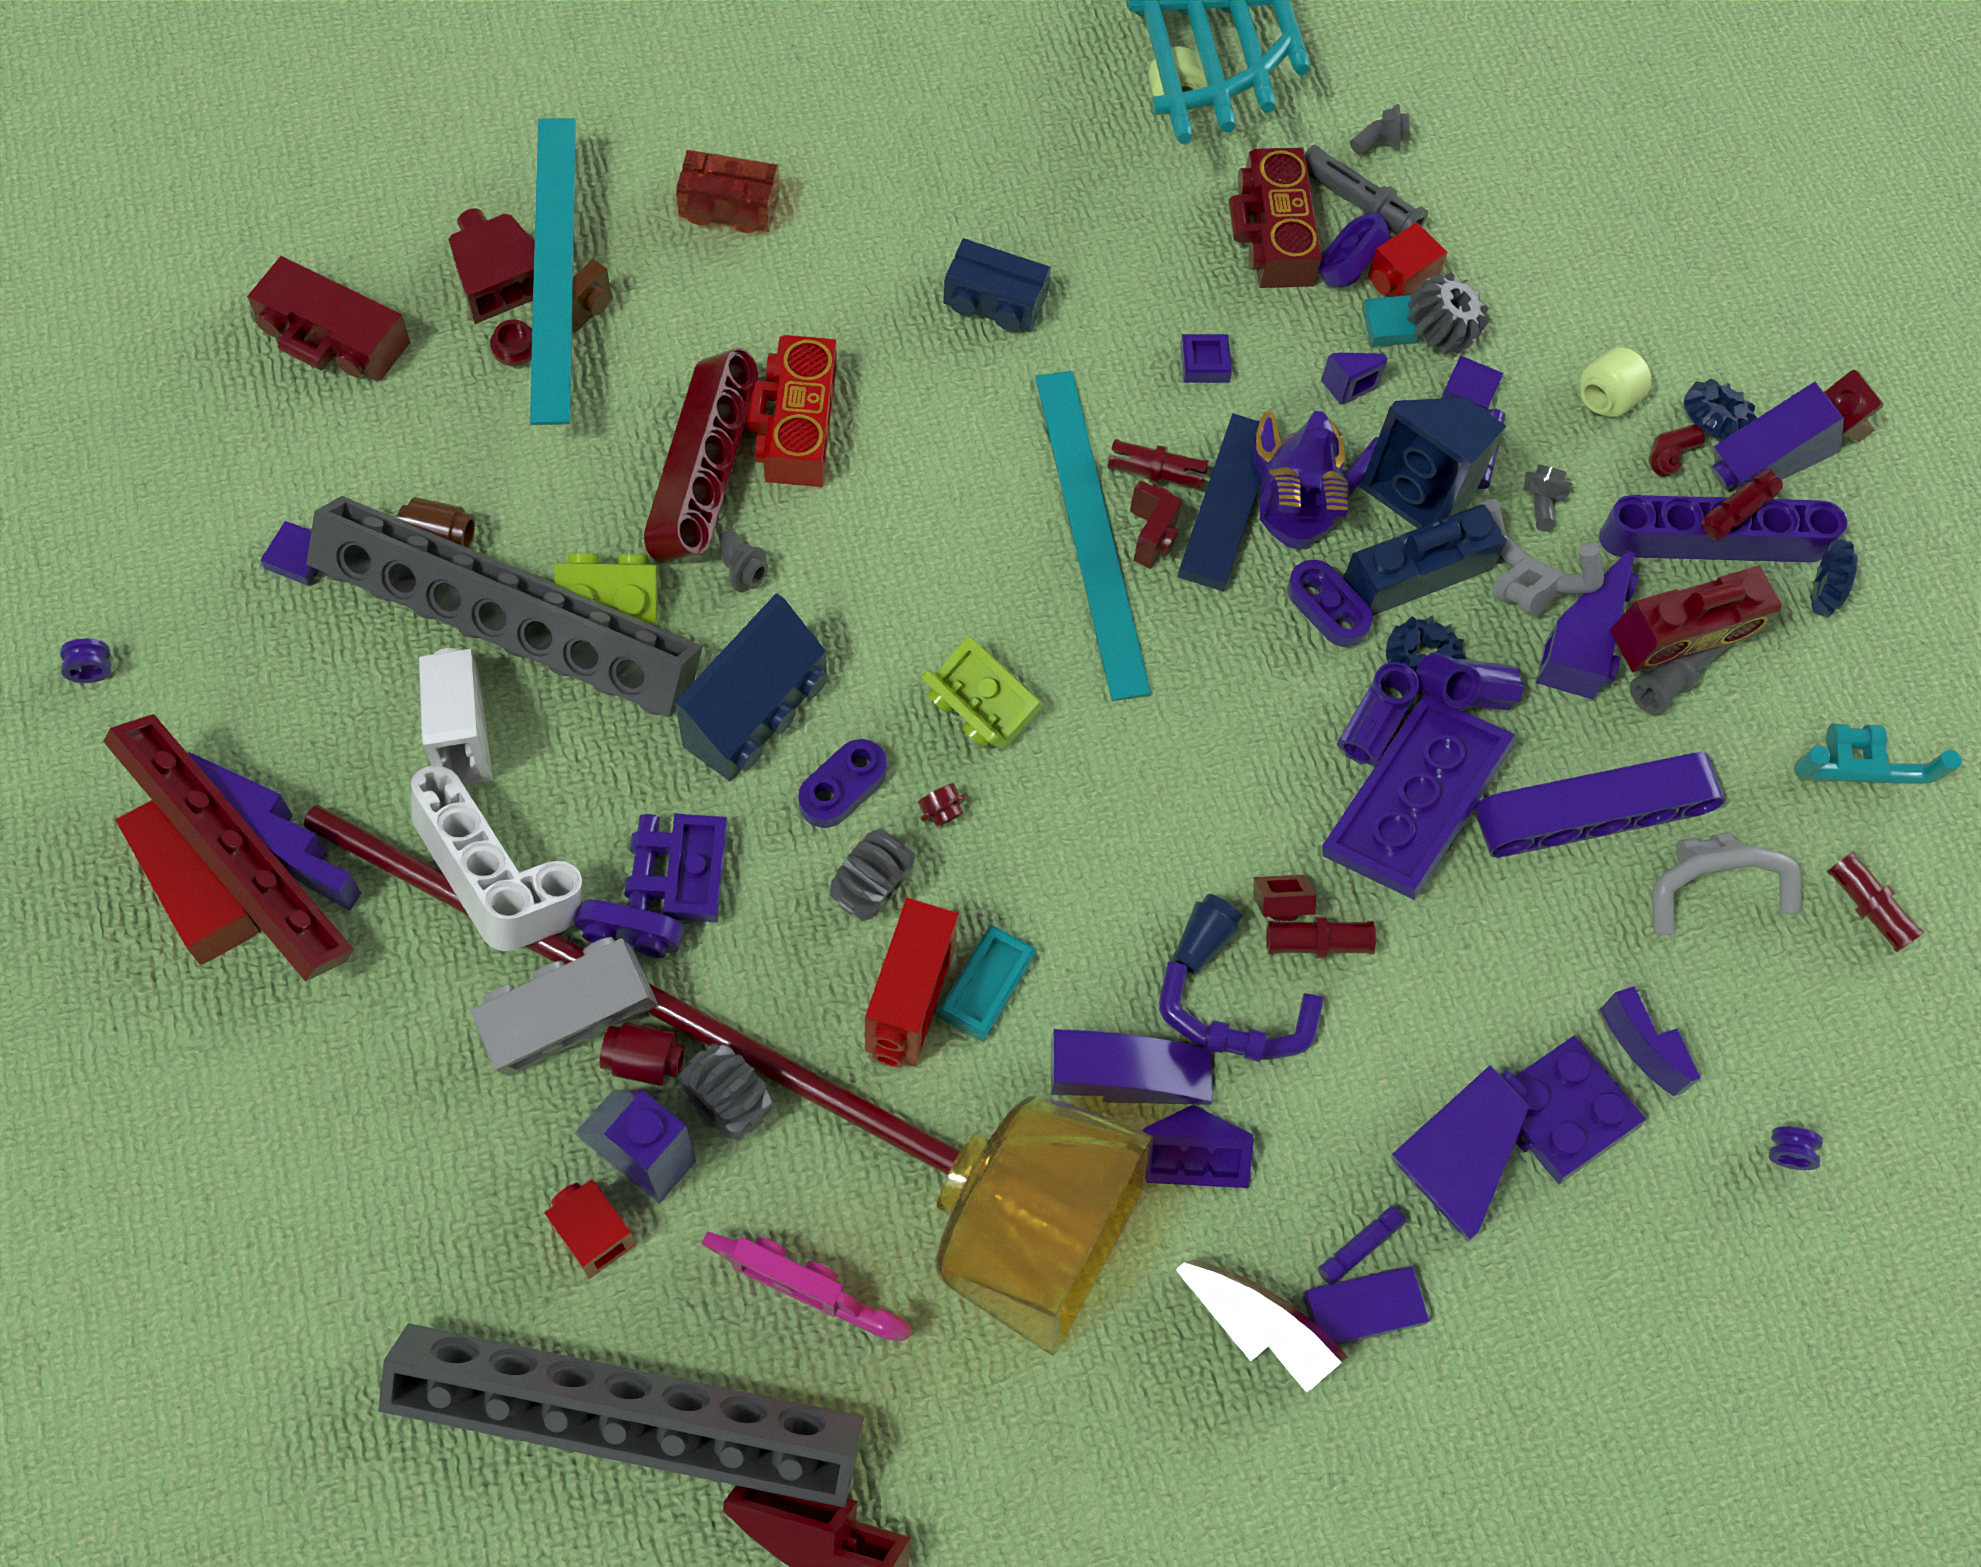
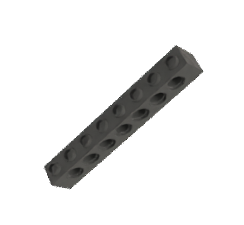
(425, 570)
(621, 1414)

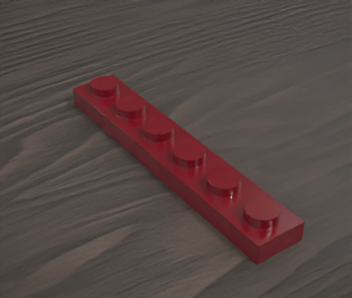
(229, 846)

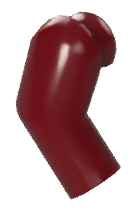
(1668, 447)

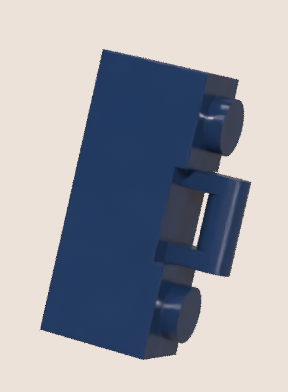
(1426, 559)

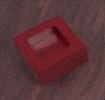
(1284, 896)

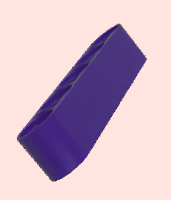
(1776, 532)
(1599, 804)

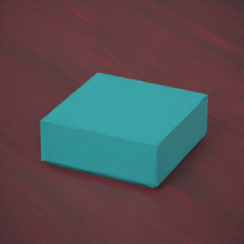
(1388, 321)

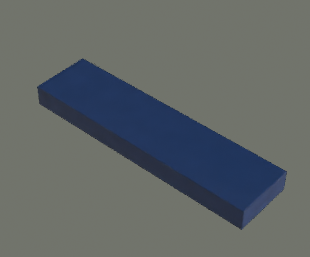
(1223, 508)

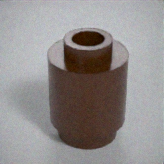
(440, 519)

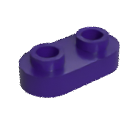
(1353, 250)
(1334, 603)
(845, 781)
(645, 930)

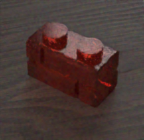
(727, 191)

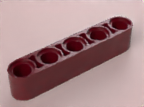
(701, 456)

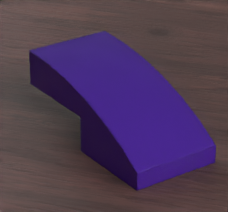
(1658, 1055)

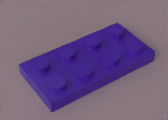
(1418, 796)

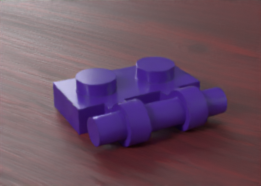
(694, 866)

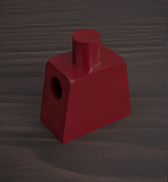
(493, 263)

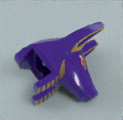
(1300, 479)

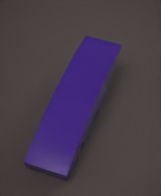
(291, 844)

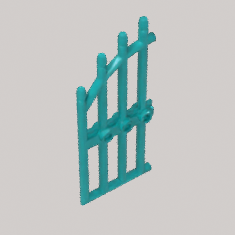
(1219, 90)

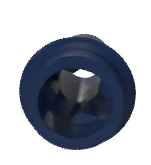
(1206, 932)

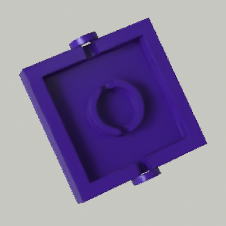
(1573, 1110)

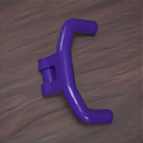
(1221, 1038)

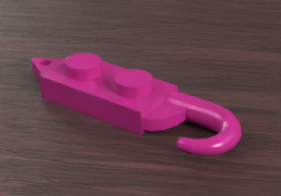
(810, 1284)

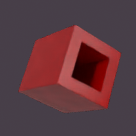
(1406, 262)
(589, 1226)

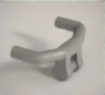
(1546, 580)
(1718, 855)

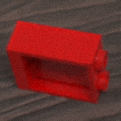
(910, 983)

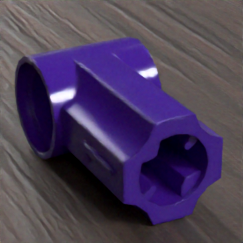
(1469, 682)
(1378, 714)

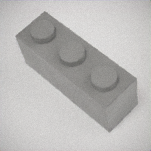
(563, 1005)

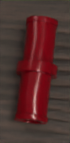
(1158, 464)
(1875, 901)
(1320, 937)

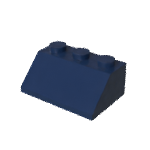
(1431, 457)
(751, 690)

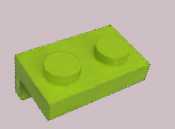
(624, 585)
(983, 694)

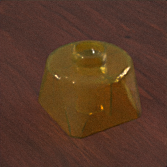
(1039, 1214)

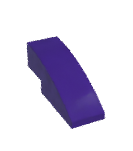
(1129, 1068)

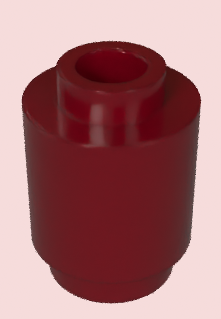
(641, 1054)

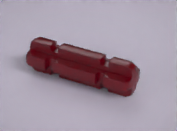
(1741, 504)

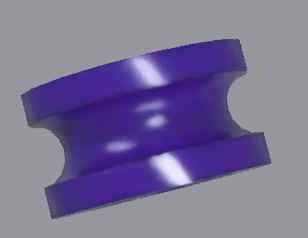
(85, 660)
(1795, 1148)

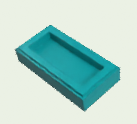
(987, 983)

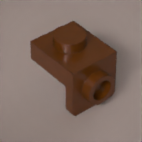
(590, 293)

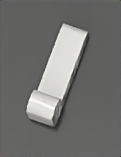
(482, 874)

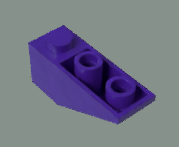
(1580, 646)

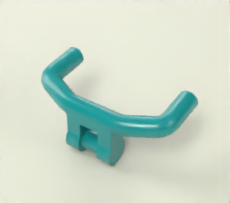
(1874, 766)

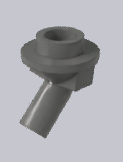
(1391, 128)
(1546, 485)
(745, 563)

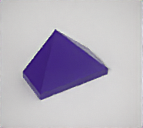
(1199, 1150)

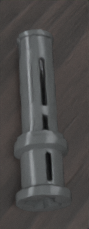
(1362, 192)
(1655, 690)

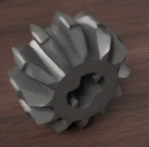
(1447, 313)
(872, 874)
(726, 1091)

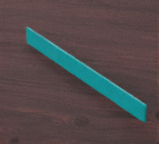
(553, 273)
(1092, 537)

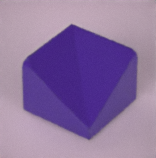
(1353, 374)

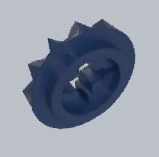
(1718, 408)
(1834, 578)
(1406, 640)

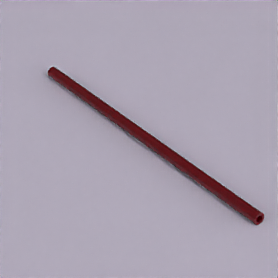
(669, 1009)

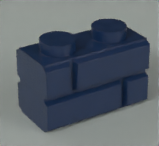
(996, 285)

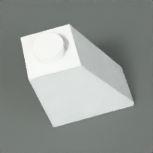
(454, 715)

